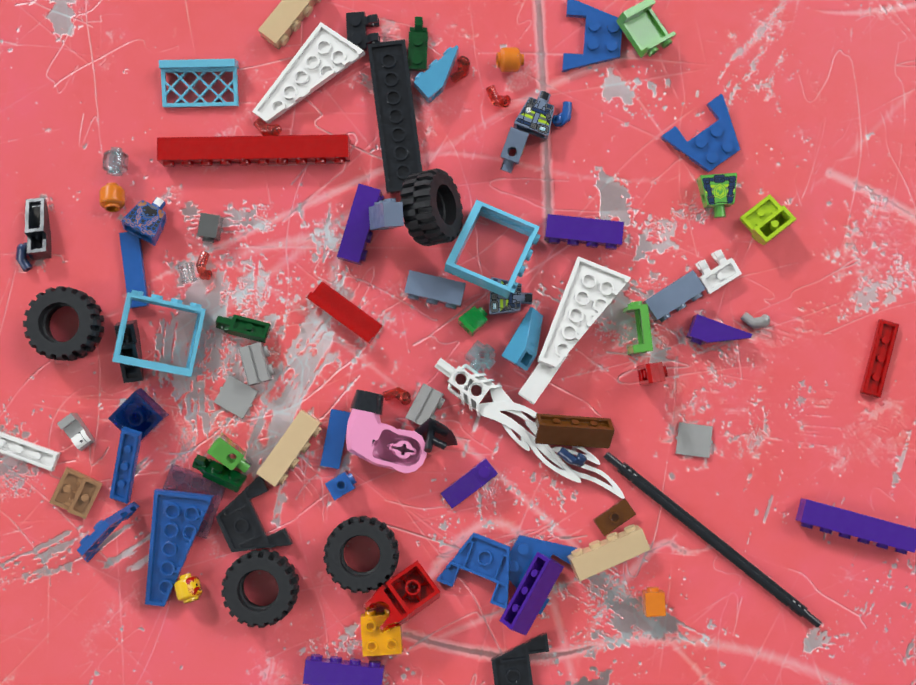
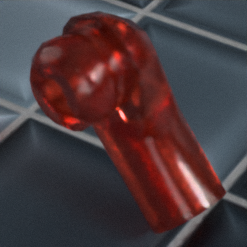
(463, 69)
(267, 130)

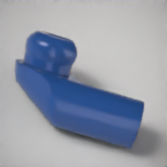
(564, 116)

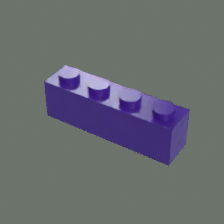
(357, 229)
(584, 231)
(531, 593)
(341, 672)

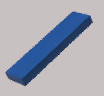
(133, 266)
(125, 465)

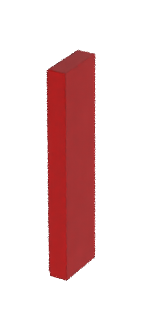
(879, 358)

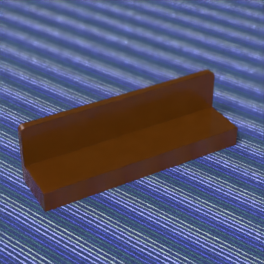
(573, 431)

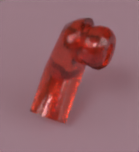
(497, 100)
(201, 266)
(399, 393)

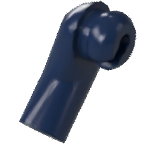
(21, 257)
(571, 459)

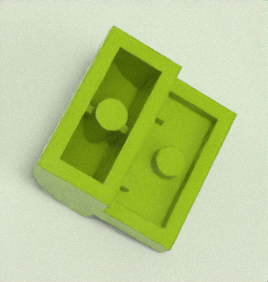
(767, 220)

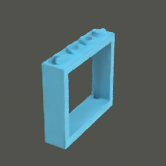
(505, 219)
(174, 304)

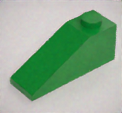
(473, 320)

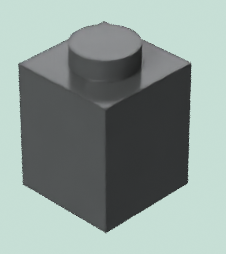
(210, 227)

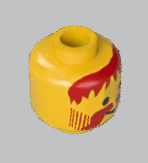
(188, 588)

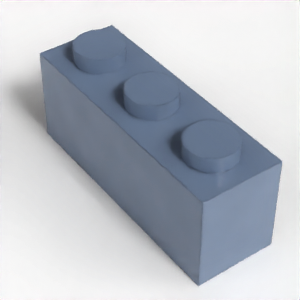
(386, 214)
(434, 289)
(674, 296)

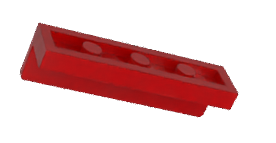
(345, 312)

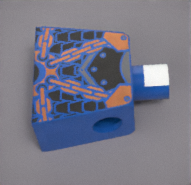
(146, 220)

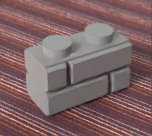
(256, 363)
(425, 404)

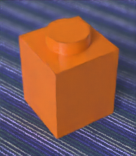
(653, 602)

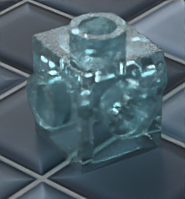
(480, 350)

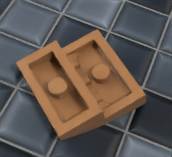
(76, 492)

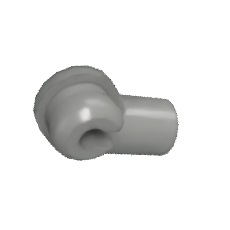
(756, 323)

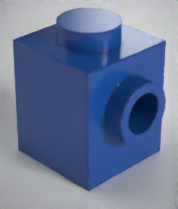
(341, 485)

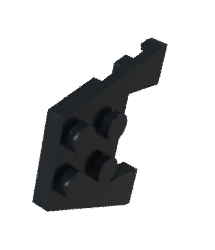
(242, 524)
(514, 665)

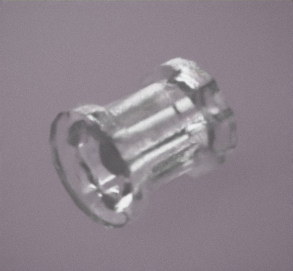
(188, 273)

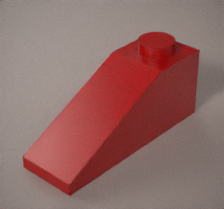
(651, 373)

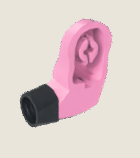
(378, 441)

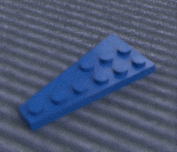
(173, 530)

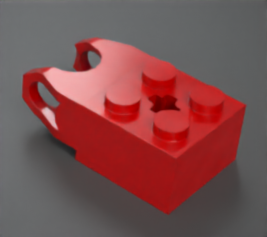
(398, 599)

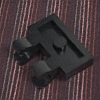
(356, 29)

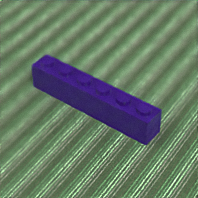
(857, 525)

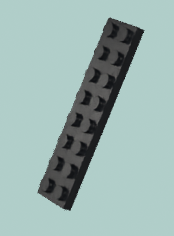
(394, 112)

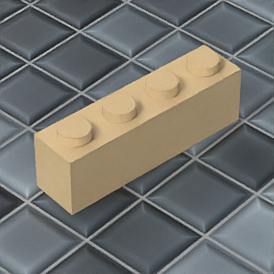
(285, 20)
(289, 448)
(608, 552)

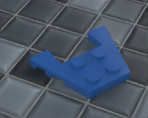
(601, 37)
(712, 144)
(103, 529)
(524, 551)
(486, 559)

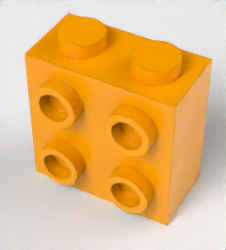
(373, 640)

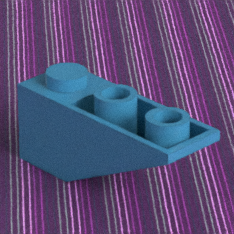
(433, 81)
(524, 343)

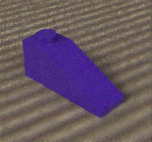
(710, 331)
(469, 483)

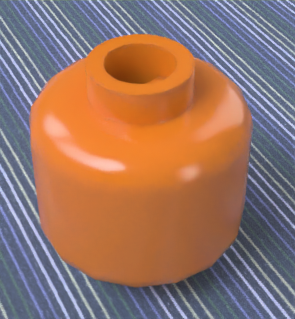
(509, 59)
(112, 197)

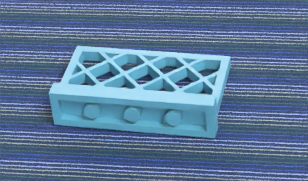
(194, 66)

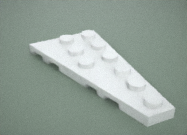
(314, 64)
(583, 301)

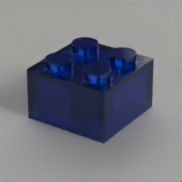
(139, 413)

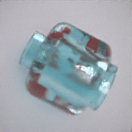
(115, 161)

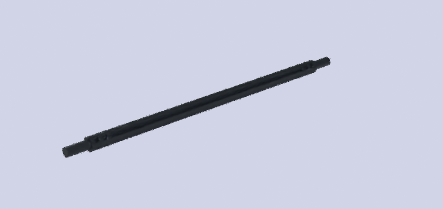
(712, 539)

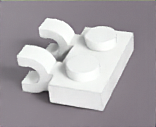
(720, 275)

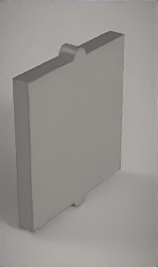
(236, 396)
(694, 440)

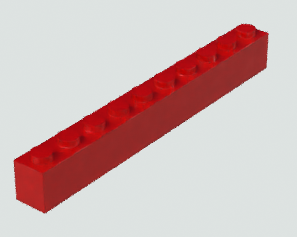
(253, 150)

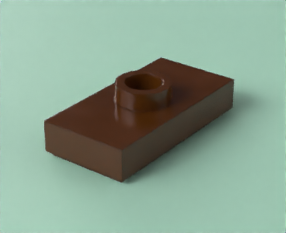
(614, 517)

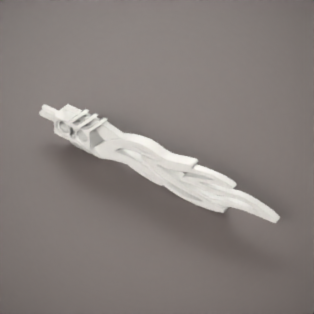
(502, 402)

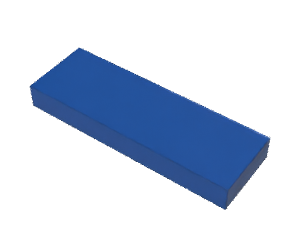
(335, 439)

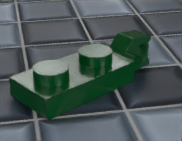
(418, 46)
(244, 327)
(219, 473)

